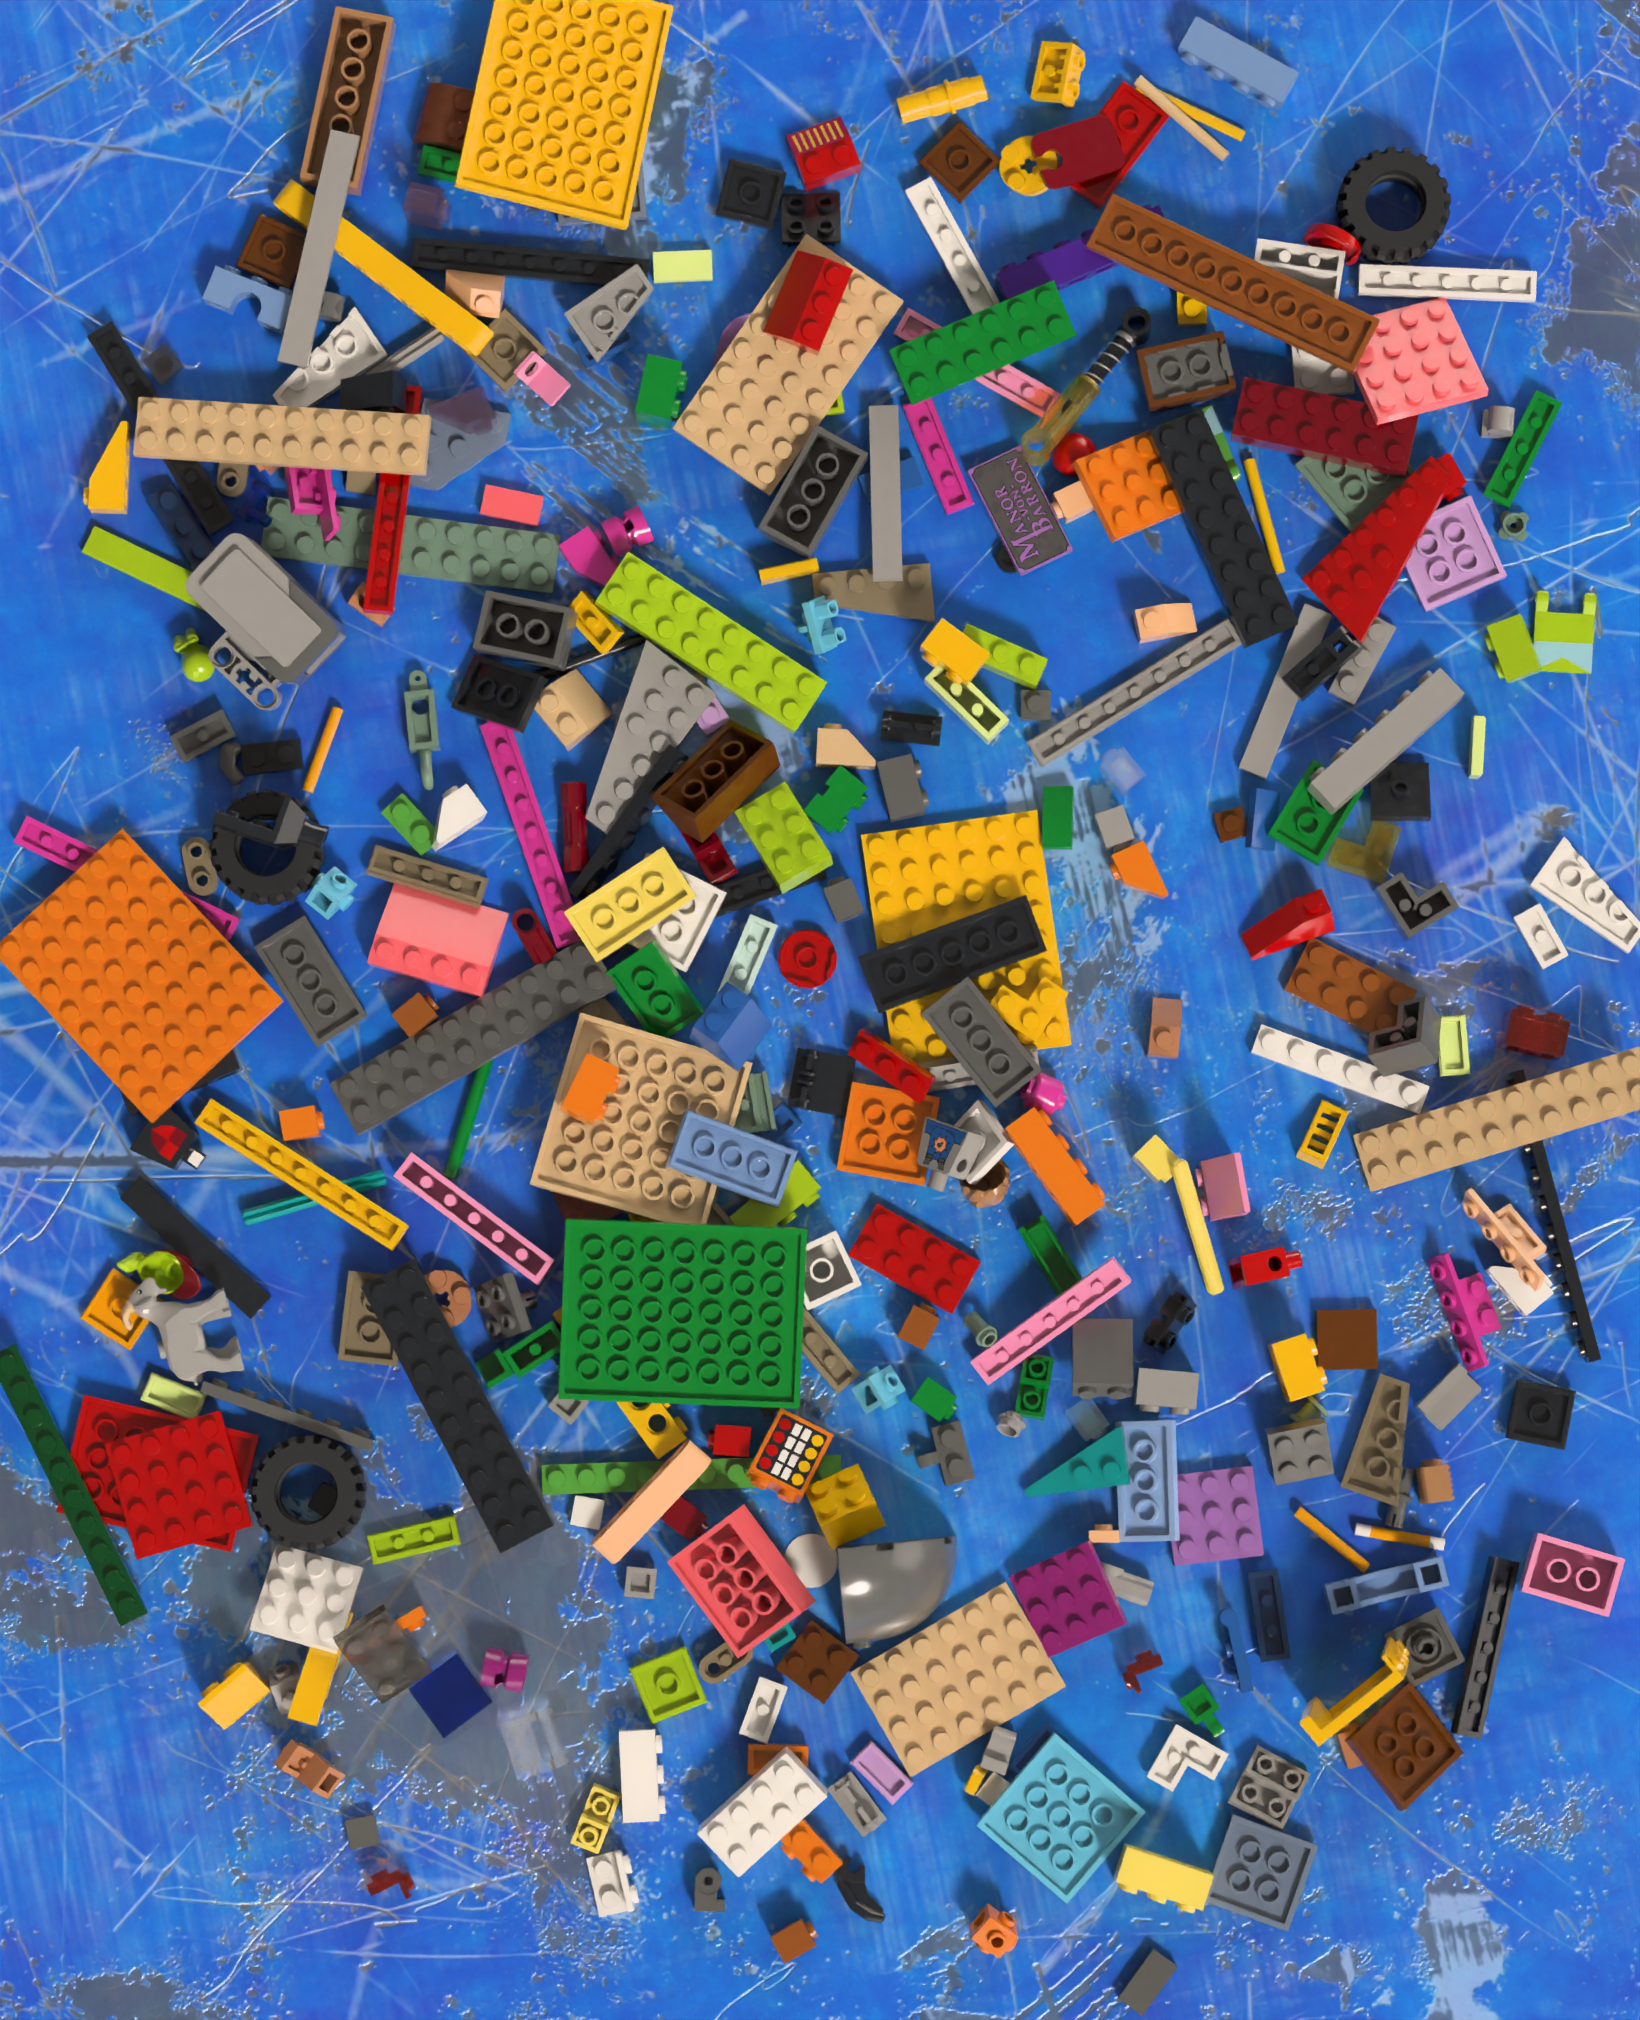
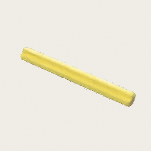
(1197, 1226)

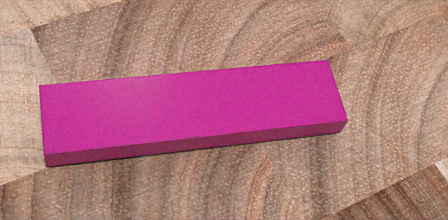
(938, 456)

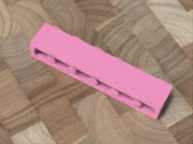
(474, 1218)

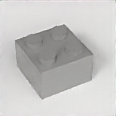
(1165, 1389)

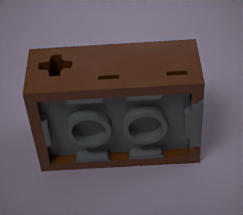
(1185, 372)

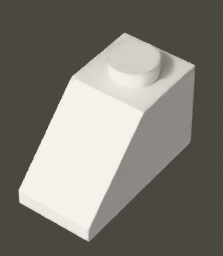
(456, 815)
(1518, 1292)

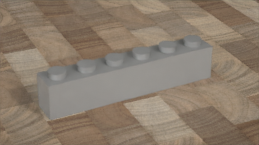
(1385, 741)

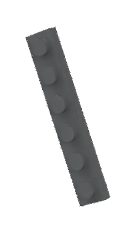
(276, 1409)

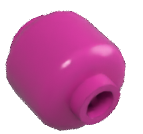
(1043, 1093)

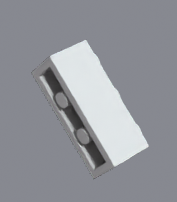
(641, 1775)

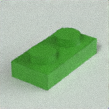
(410, 824)

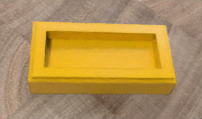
(788, 571)

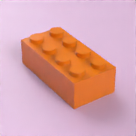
(1054, 1167)

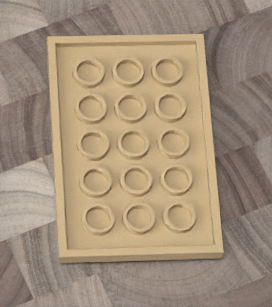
(958, 1679)

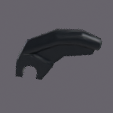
(854, 1892)

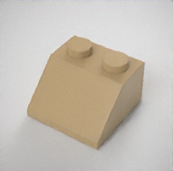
(571, 709)

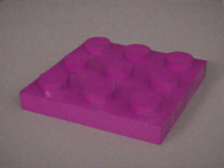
(1068, 1599)

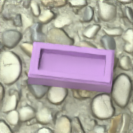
(881, 1772)

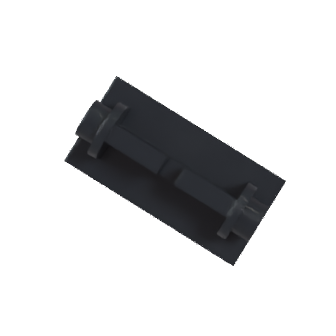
(911, 728)
(1164, 1335)

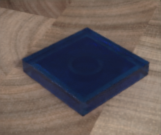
(450, 1695)

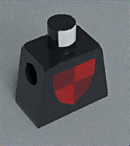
(169, 1142)

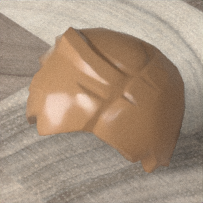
(990, 1189)

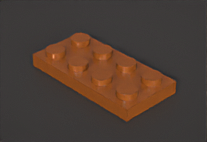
(1347, 987)

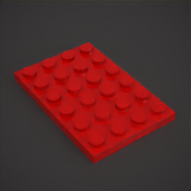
(109, 1421)

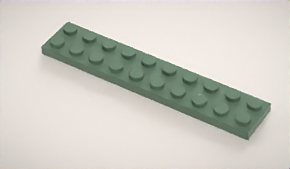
(429, 548)

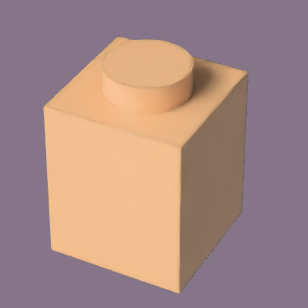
(1071, 502)

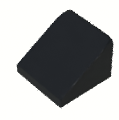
(323, 1499)

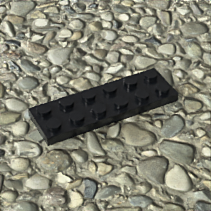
(952, 953)

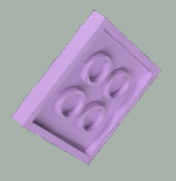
(1453, 556)

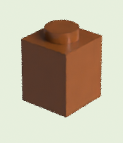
(416, 1014)
(919, 1326)
(794, 1939)

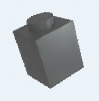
(843, 899)

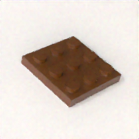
(1404, 1746)

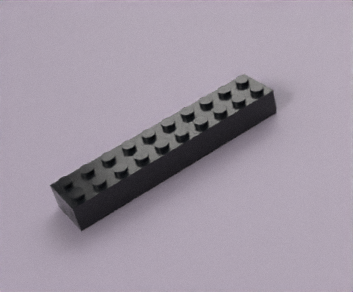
(458, 1405)

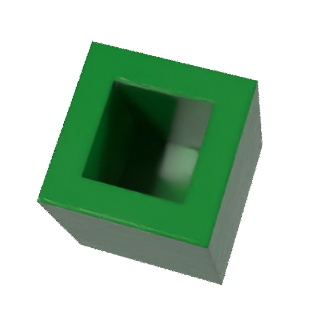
(935, 1400)

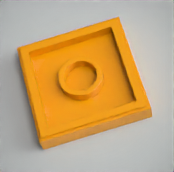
(106, 1309)

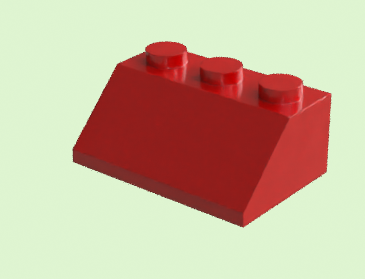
(808, 301)

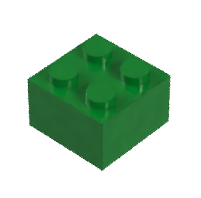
(659, 392)

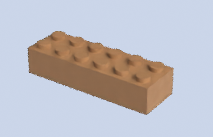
(349, 89)

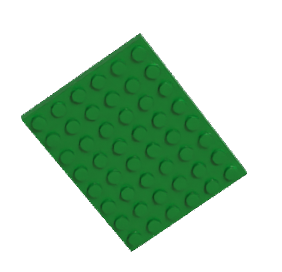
(682, 1313)

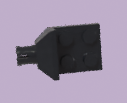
(289, 830)

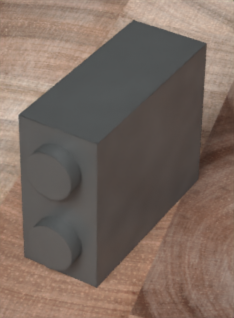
(1102, 1358)

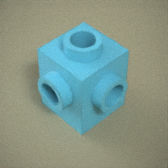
(331, 892)
(878, 1389)

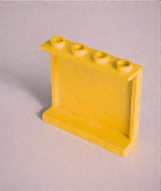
(1324, 1723)

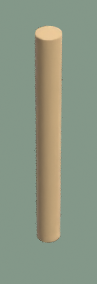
(1181, 118)

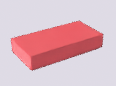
(511, 505)

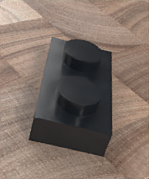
(272, 757)

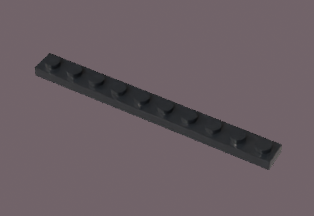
(1557, 1232)

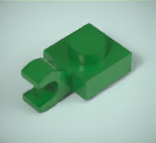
(1200, 1707)

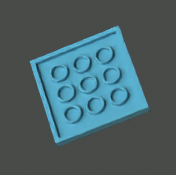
(1060, 1818)

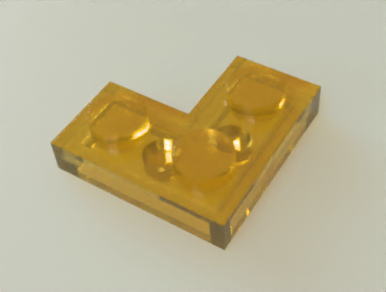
(1370, 860)

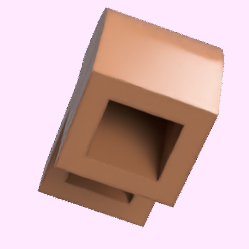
(309, 1768)

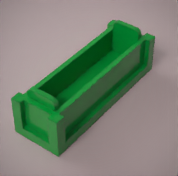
(1049, 1254)

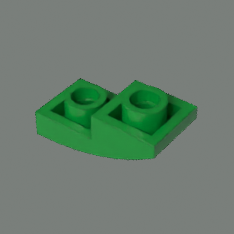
(1057, 818)
(1034, 1386)

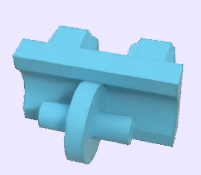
(818, 624)

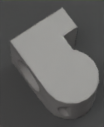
(1497, 422)
(998, 1750)

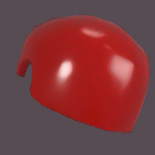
(1069, 449)

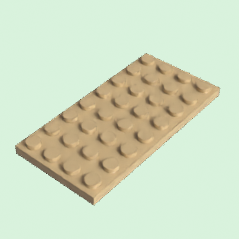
(771, 394)

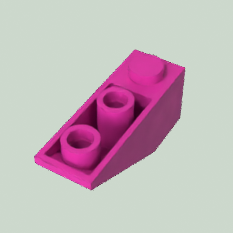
(588, 558)

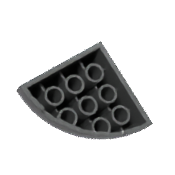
(893, 1585)

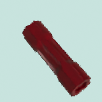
(575, 826)

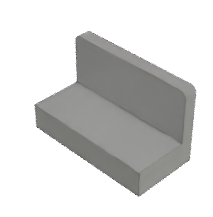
(1448, 1397)

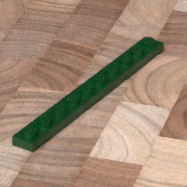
(70, 1487)

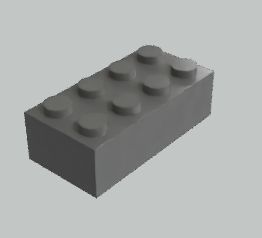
(813, 493)

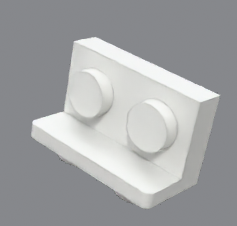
(611, 1883)

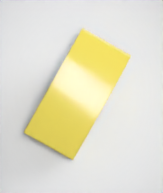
(596, 1818)

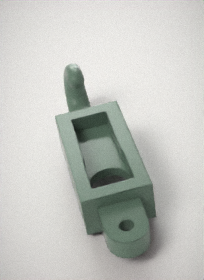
(422, 729)

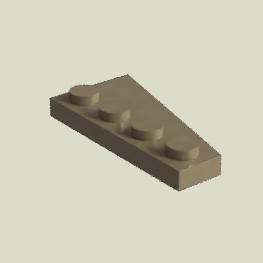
(857, 591)
(1379, 1448)

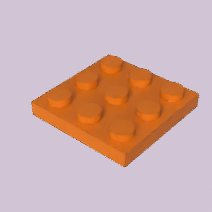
(1127, 486)
(884, 1133)

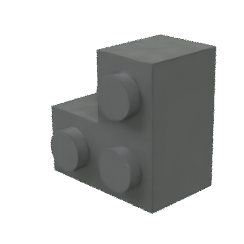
(1410, 912)
(1410, 1042)

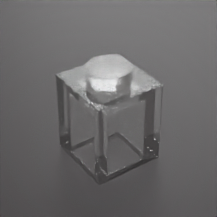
(1121, 769)

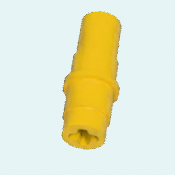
(942, 99)

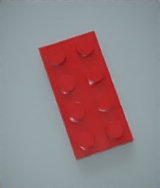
(914, 1258)

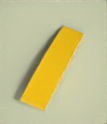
(314, 1684)

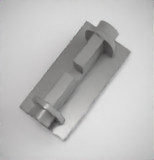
(857, 1804)

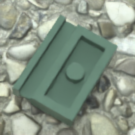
(756, 1108)

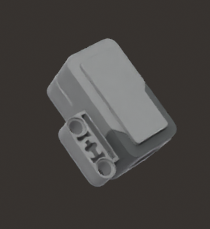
(264, 618)

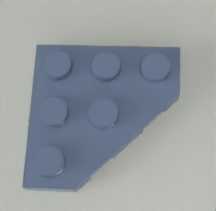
(455, 451)

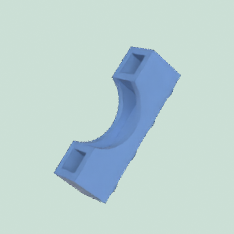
(1385, 1585)

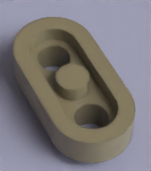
(238, 471)
(199, 866)
(727, 1662)

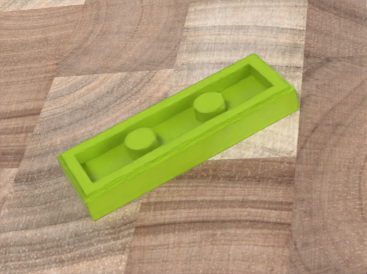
(414, 1539)

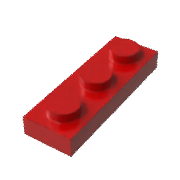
(891, 1065)

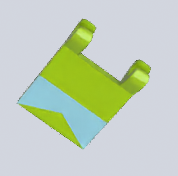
(1564, 639)

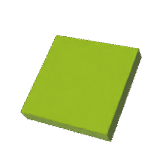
(668, 1685)

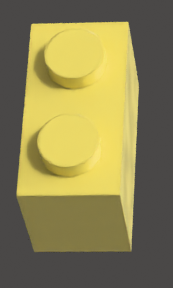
(1155, 1159)

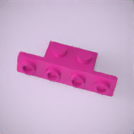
(312, 493)
(1467, 1309)

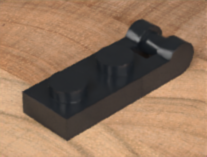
(1321, 663)

